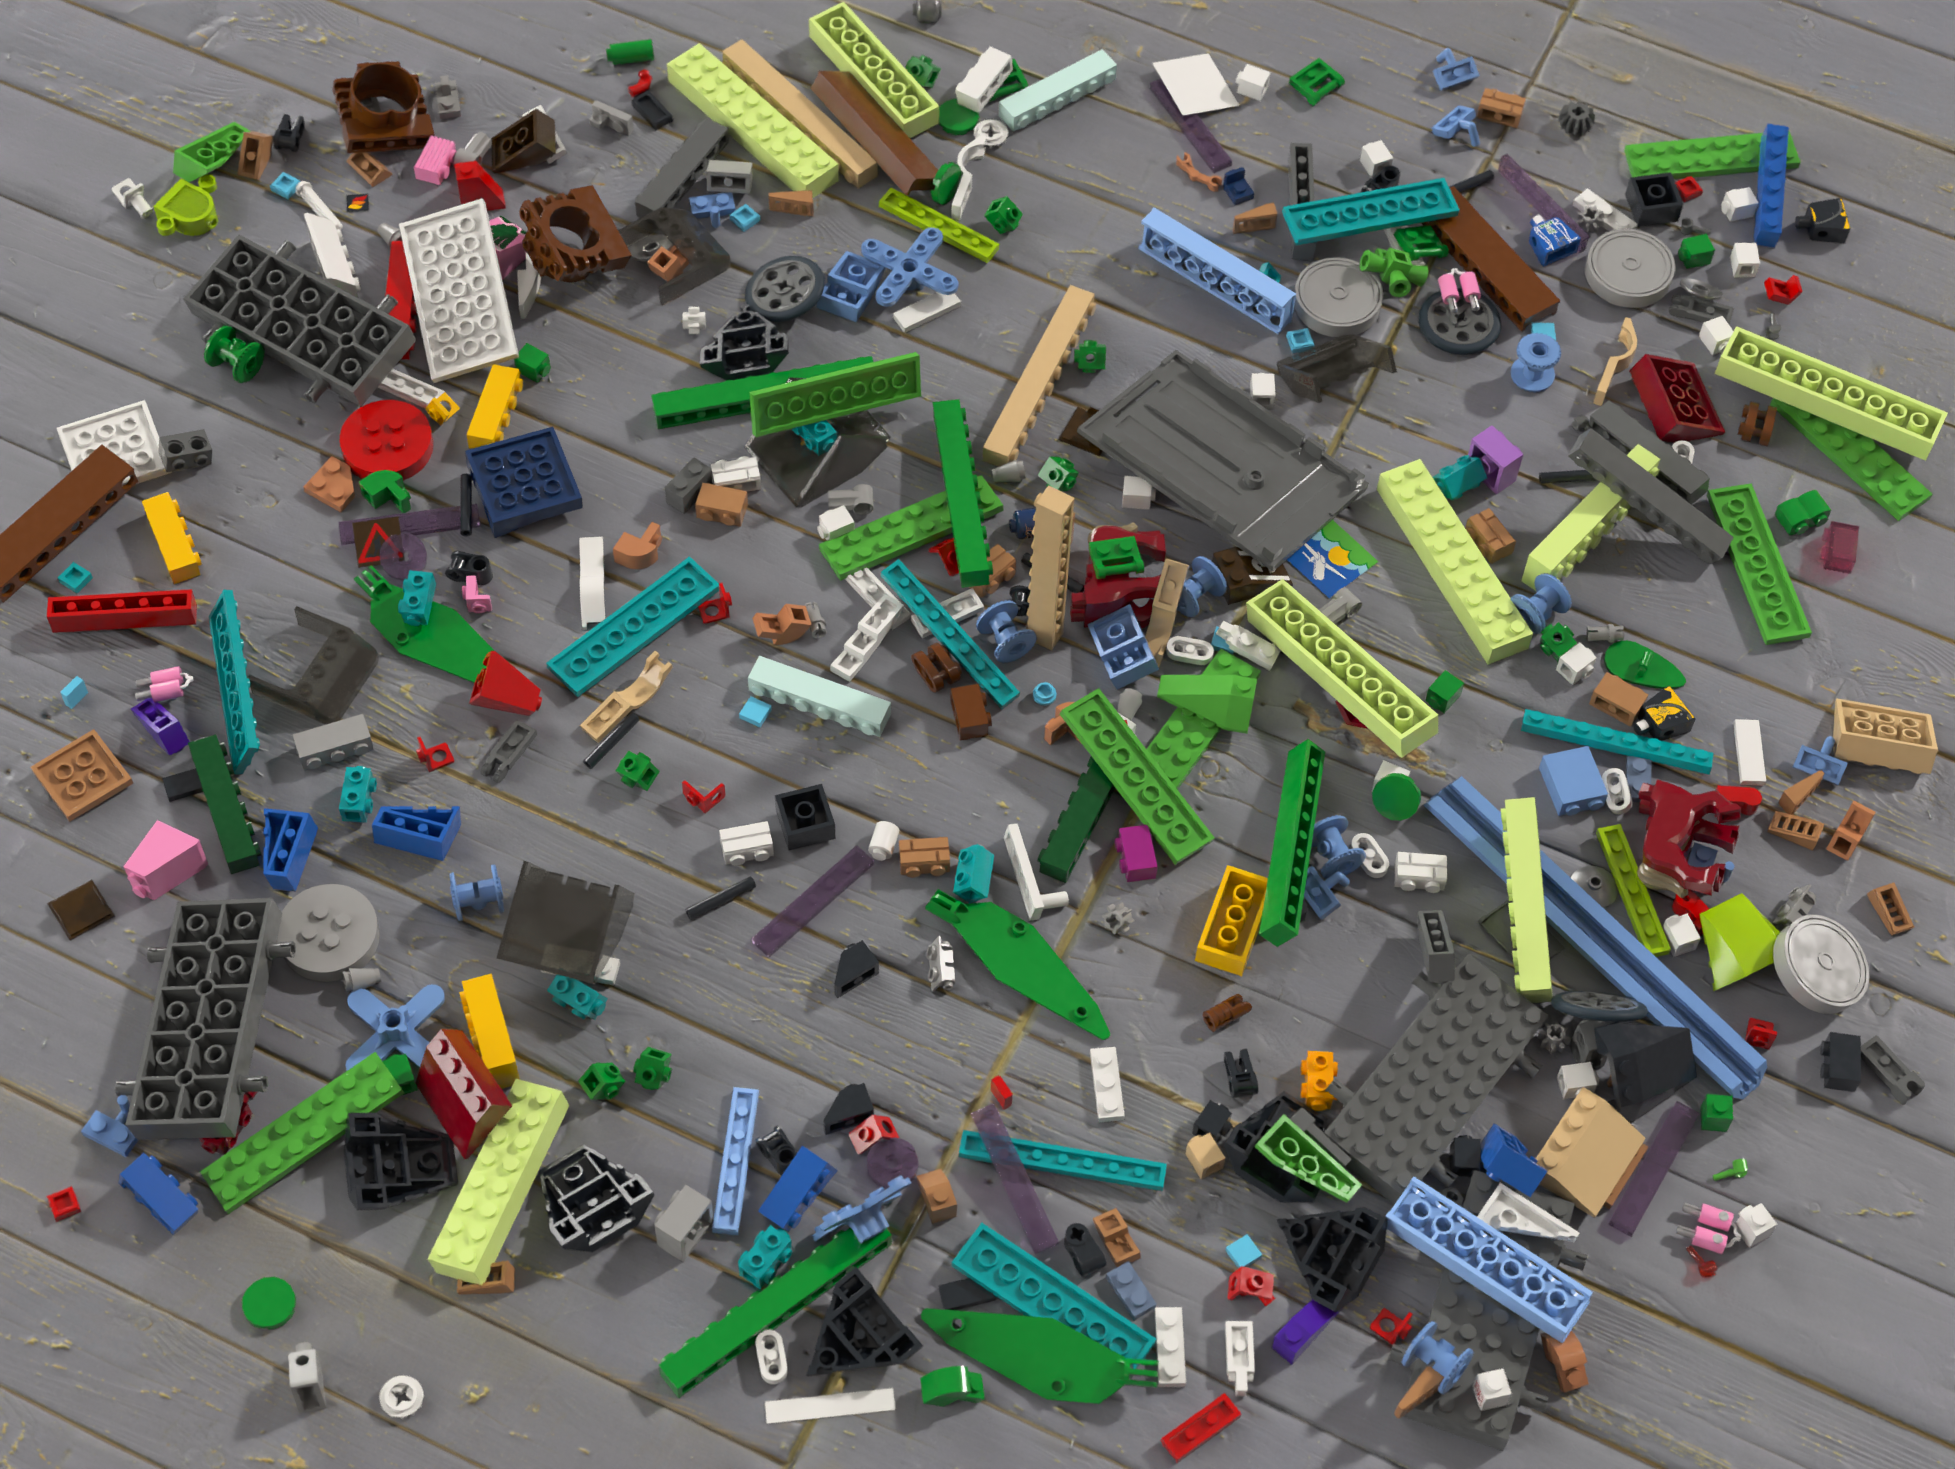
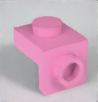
(475, 602)

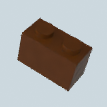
(969, 711)

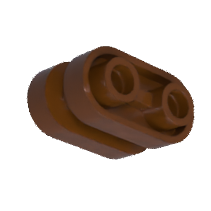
(1747, 428)
(940, 658)

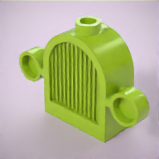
(187, 208)

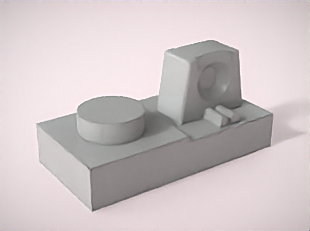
(447, 98)
(611, 117)

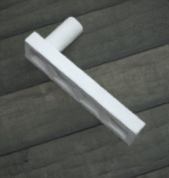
(1032, 899)

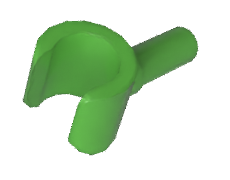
(1739, 1170)

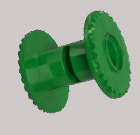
(226, 347)

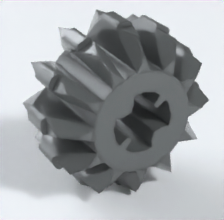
(1576, 118)

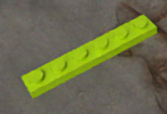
(952, 231)
(1632, 890)

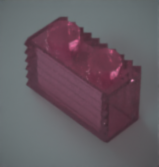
(1840, 547)

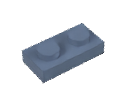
(1637, 772)
(1131, 1290)

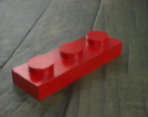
(1200, 1427)

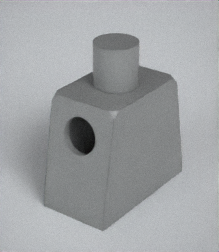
(304, 1372)

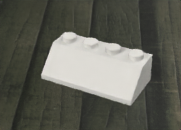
(330, 254)

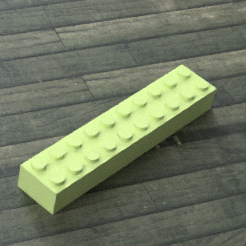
(752, 121)
(1831, 393)
(1454, 561)
(1342, 668)

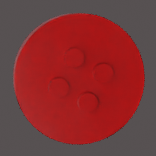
(386, 437)

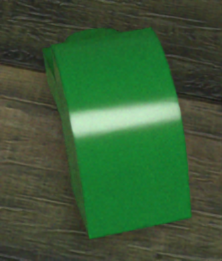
(385, 486)
(951, 1384)

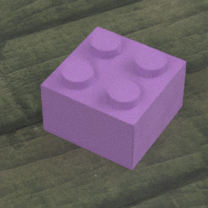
(1498, 456)

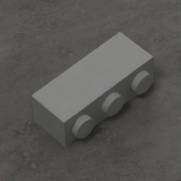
(333, 742)

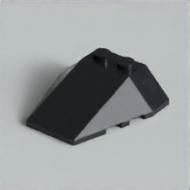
(1645, 1064)
(394, 1161)
(1258, 1169)
(591, 1199)

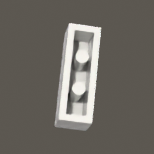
(984, 79)

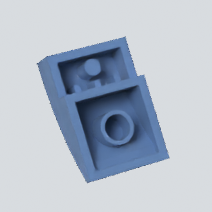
(850, 286)
(1123, 647)

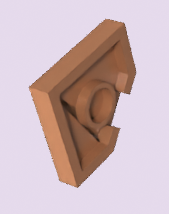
(332, 484)

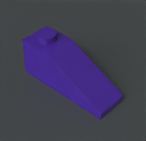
(161, 726)
(1302, 1330)

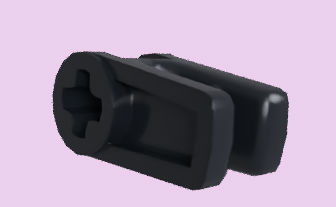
(289, 137)
(1243, 1081)

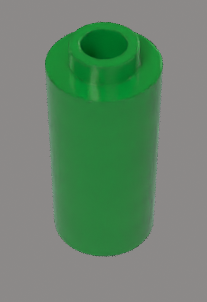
(630, 52)

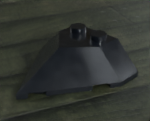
(745, 347)
(1336, 1252)
(860, 1331)

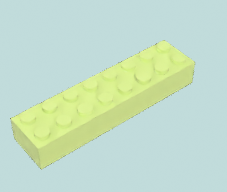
(858, 50)
(1583, 527)
(1528, 903)
(498, 1183)

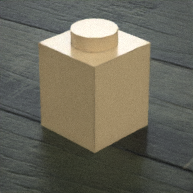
(1205, 1155)

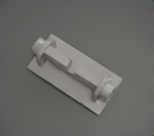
(1799, 900)
(939, 954)

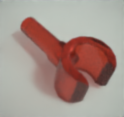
(1706, 1269)

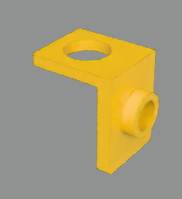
(438, 411)

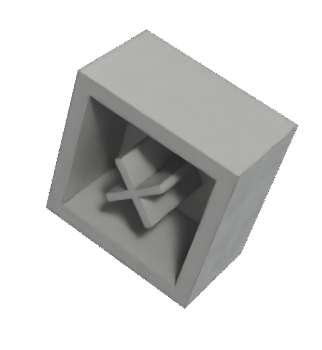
(683, 1222)

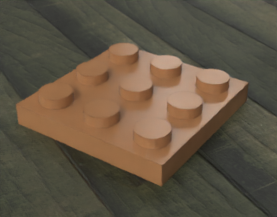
(81, 775)

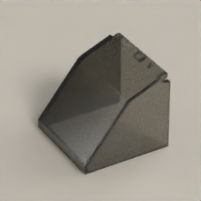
(803, 473)
(564, 925)

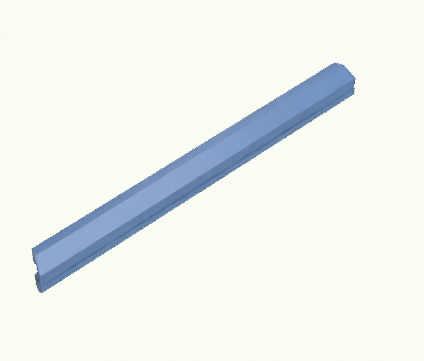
(1608, 945)

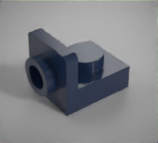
(1237, 186)

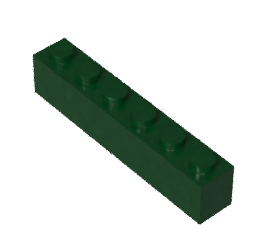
(224, 805)
(1076, 823)

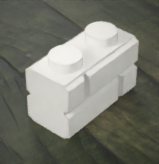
(737, 474)
(746, 843)
(1420, 871)

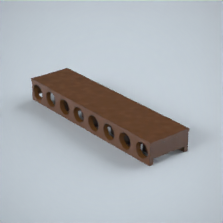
(875, 131)
(1496, 263)
(58, 512)

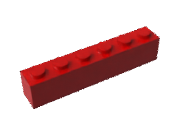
(401, 289)
(122, 611)

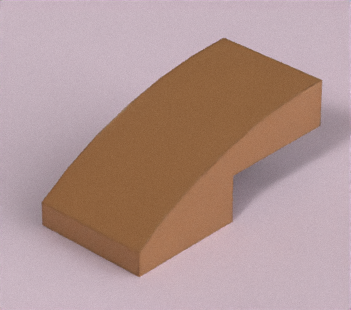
(1116, 1237)

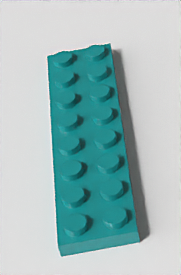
(1370, 211)
(633, 626)
(233, 682)
(1043, 1292)

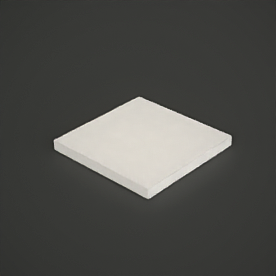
(125, 432)

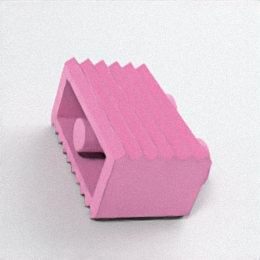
(435, 160)

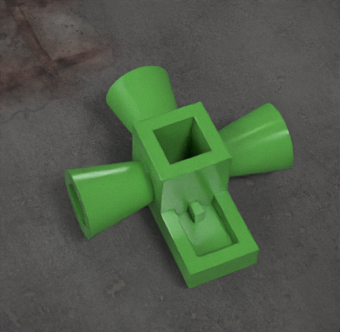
(1394, 269)

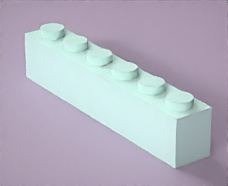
(1057, 90)
(819, 696)

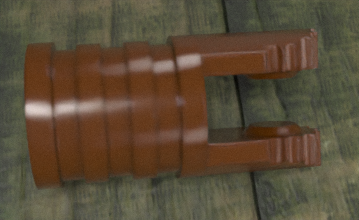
(1226, 1012)

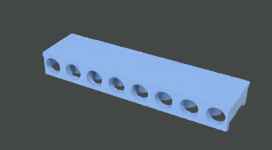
(1218, 269)
(1487, 1261)

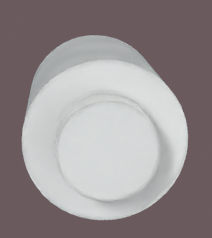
(883, 840)

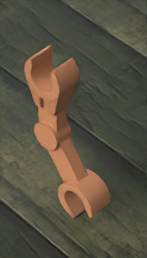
(1194, 174)

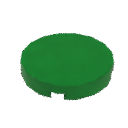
(956, 118)
(946, 183)
(1396, 796)
(269, 1303)

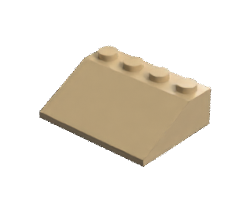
(1884, 736)
(1588, 1152)

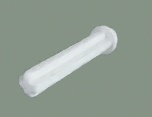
(305, 190)

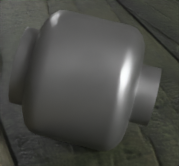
(927, 10)

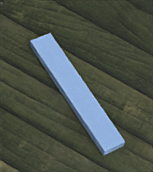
(735, 1161)

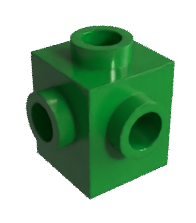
(923, 70)
(1003, 215)
(1098, 360)
(1059, 473)
(1560, 633)
(637, 770)
(652, 1068)
(602, 1081)

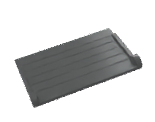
(1498, 925)

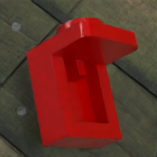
(1783, 291)

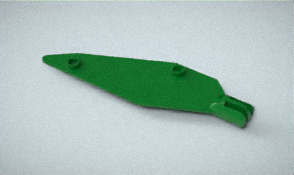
(443, 643)
(1020, 959)
(1040, 1354)

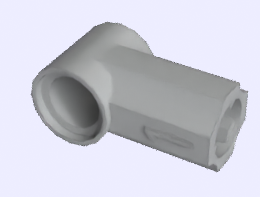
(474, 149)
(858, 499)
(1342, 605)

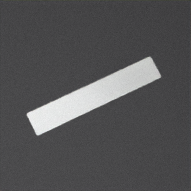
(829, 1405)

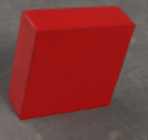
(1688, 188)
(1001, 1092)
(64, 1203)

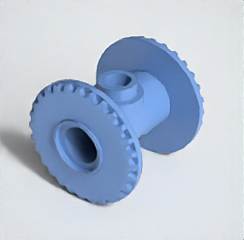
(1536, 361)
(1205, 578)
(1550, 596)
(1011, 642)
(1332, 846)
(476, 893)
(1441, 1353)

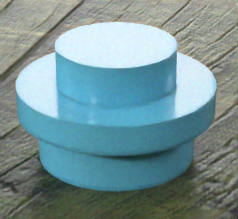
(1044, 694)

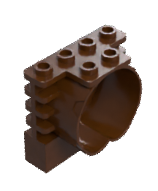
(388, 130)
(588, 218)

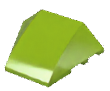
(1737, 940)

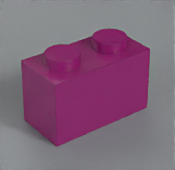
(1137, 853)

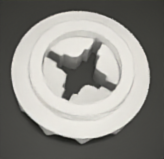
(998, 129)
(399, 1385)

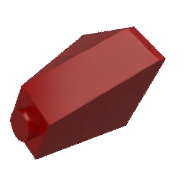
(477, 184)
(504, 688)

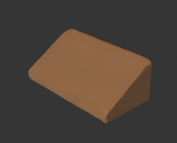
(369, 167)

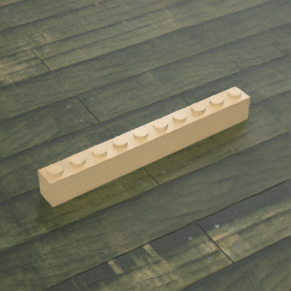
(766, 81)
(1039, 376)
(1050, 565)

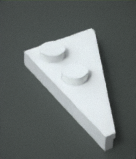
(1515, 1214)

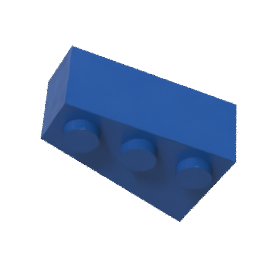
(417, 830)
(287, 847)
(1506, 1161)
(797, 1189)
(159, 1193)

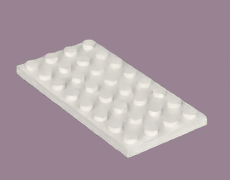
(458, 291)

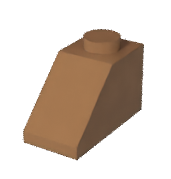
(254, 154)
(937, 1195)

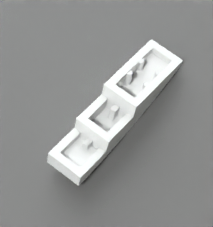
(528, 287)
(867, 638)

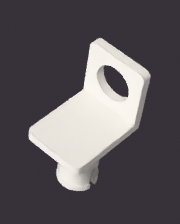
(133, 197)

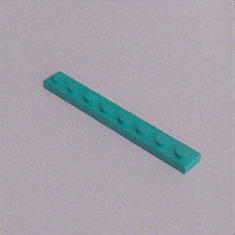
(950, 634)
(1617, 741)
(1074, 1162)

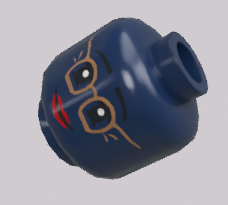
(1022, 523)

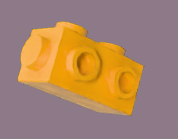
(1318, 1073)

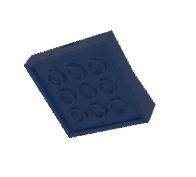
(523, 480)

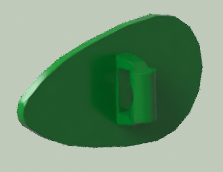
(1642, 666)

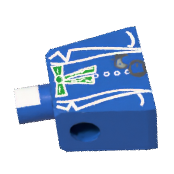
(1552, 240)

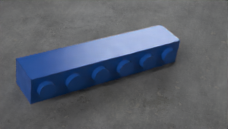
(1771, 185)

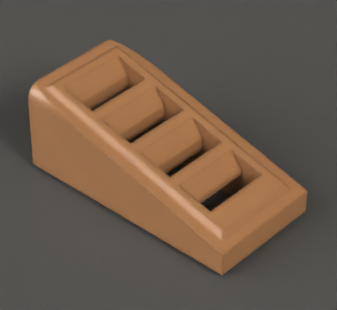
(792, 202)
(1256, 219)
(1797, 794)
(1807, 825)
(1895, 899)
(500, 1284)
(1423, 1388)

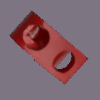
(1746, 797)
(1693, 906)

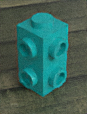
(817, 436)
(1460, 477)
(417, 598)
(356, 794)
(973, 873)
(578, 995)
(766, 1255)

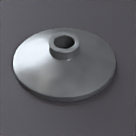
(648, 246)
(1701, 289)
(1606, 890)

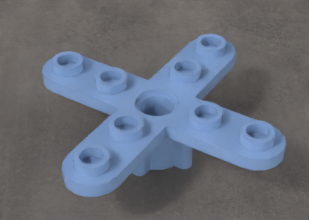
(909, 268)
(401, 1037)
(866, 1218)

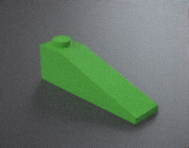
(207, 152)
(1214, 697)
(1298, 1154)

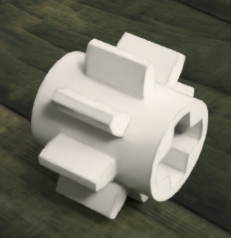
(694, 320)

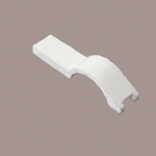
(970, 152)
(592, 580)

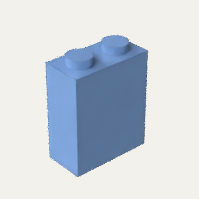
(1573, 781)

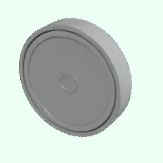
(1629, 268)
(1338, 297)
(331, 931)
(1821, 964)

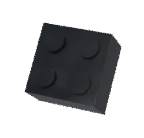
(1654, 199)
(805, 817)

